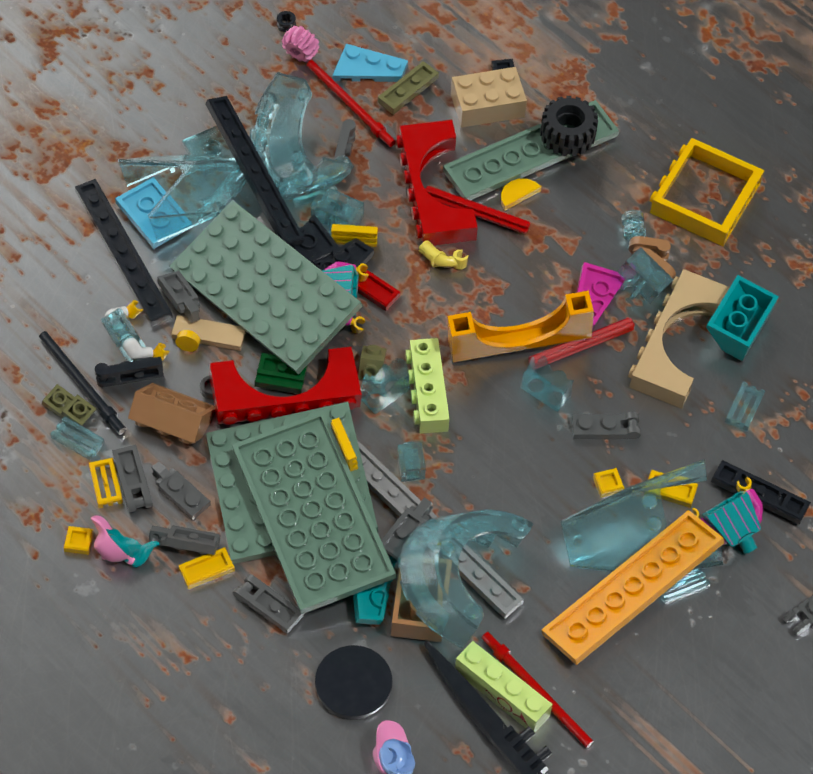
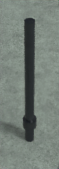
(107, 412)

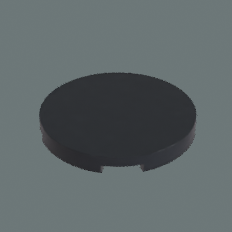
(353, 682)

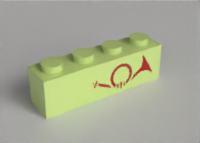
(503, 687)

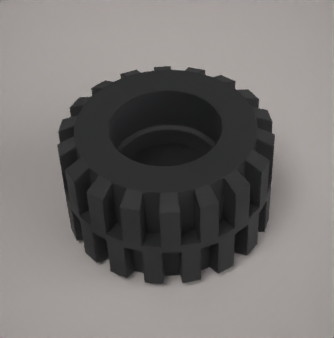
(570, 112)

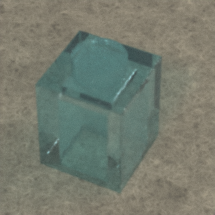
(411, 461)

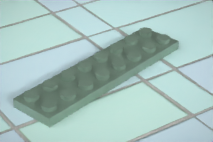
(513, 159)

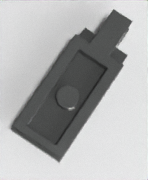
(180, 294)
(180, 491)
(404, 526)
(186, 539)

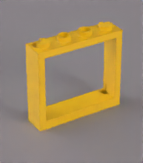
(692, 221)

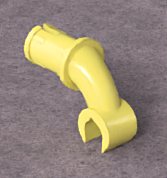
(439, 258)

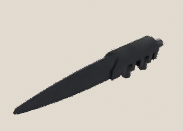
(504, 738)

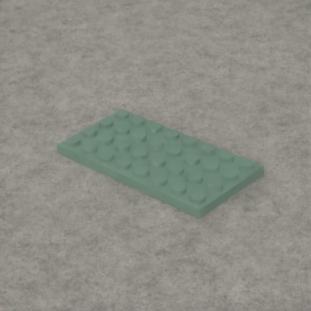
(266, 286)
(313, 512)

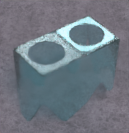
(369, 385)
(544, 391)

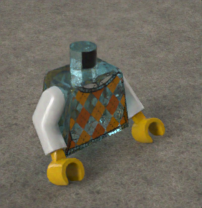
(126, 336)

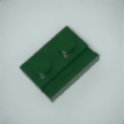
(276, 375)

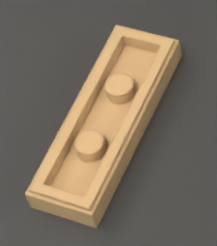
(212, 332)

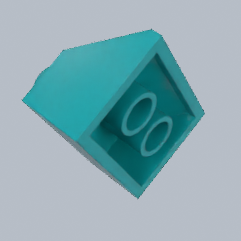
(741, 317)

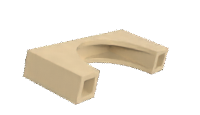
(655, 372)

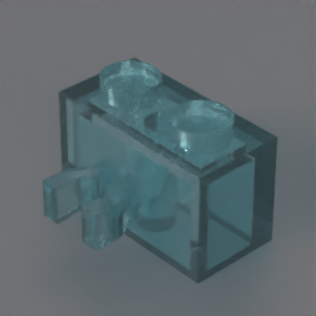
(644, 276)

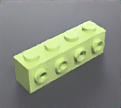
(428, 385)

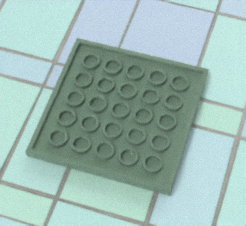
(242, 521)

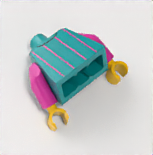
(347, 276)
(736, 517)

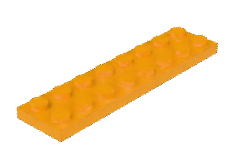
(632, 587)

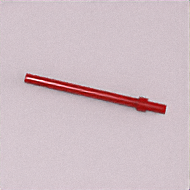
(376, 127)
(503, 654)

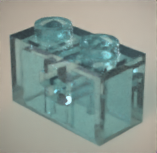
(337, 208)

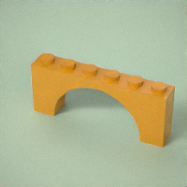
(566, 323)

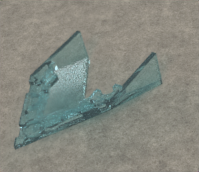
(196, 195)

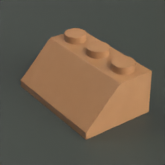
(171, 413)

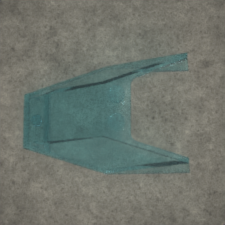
(625, 522)

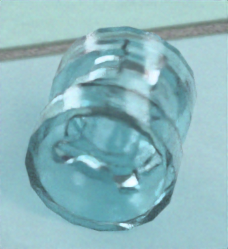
(633, 224)

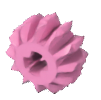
(300, 43)

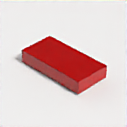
(378, 291)

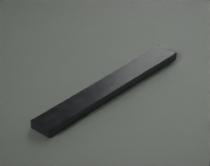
(254, 170)
(123, 252)

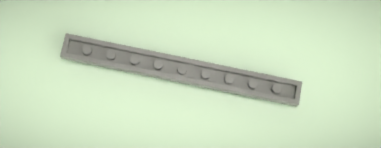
(471, 566)

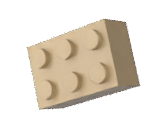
(488, 97)

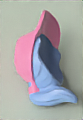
(392, 749)

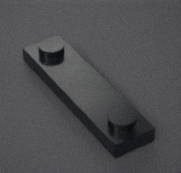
(772, 497)

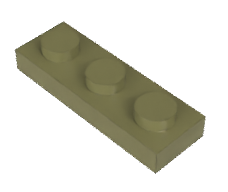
(408, 87)

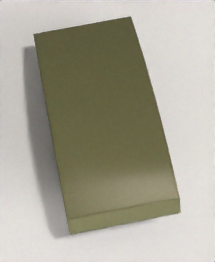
(65, 404)

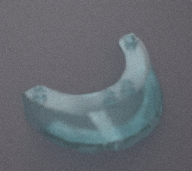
(279, 139)
(432, 568)

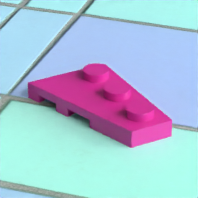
(602, 287)

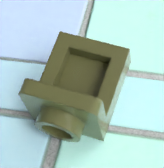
(371, 360)

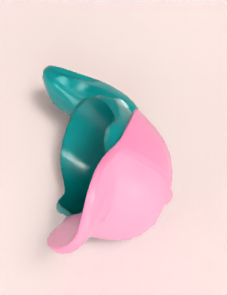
(118, 548)

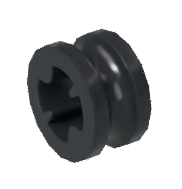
(284, 16)

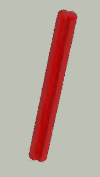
(481, 211)
(598, 336)

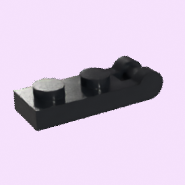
(128, 372)

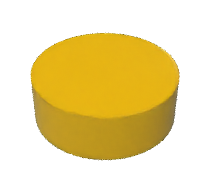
(187, 340)

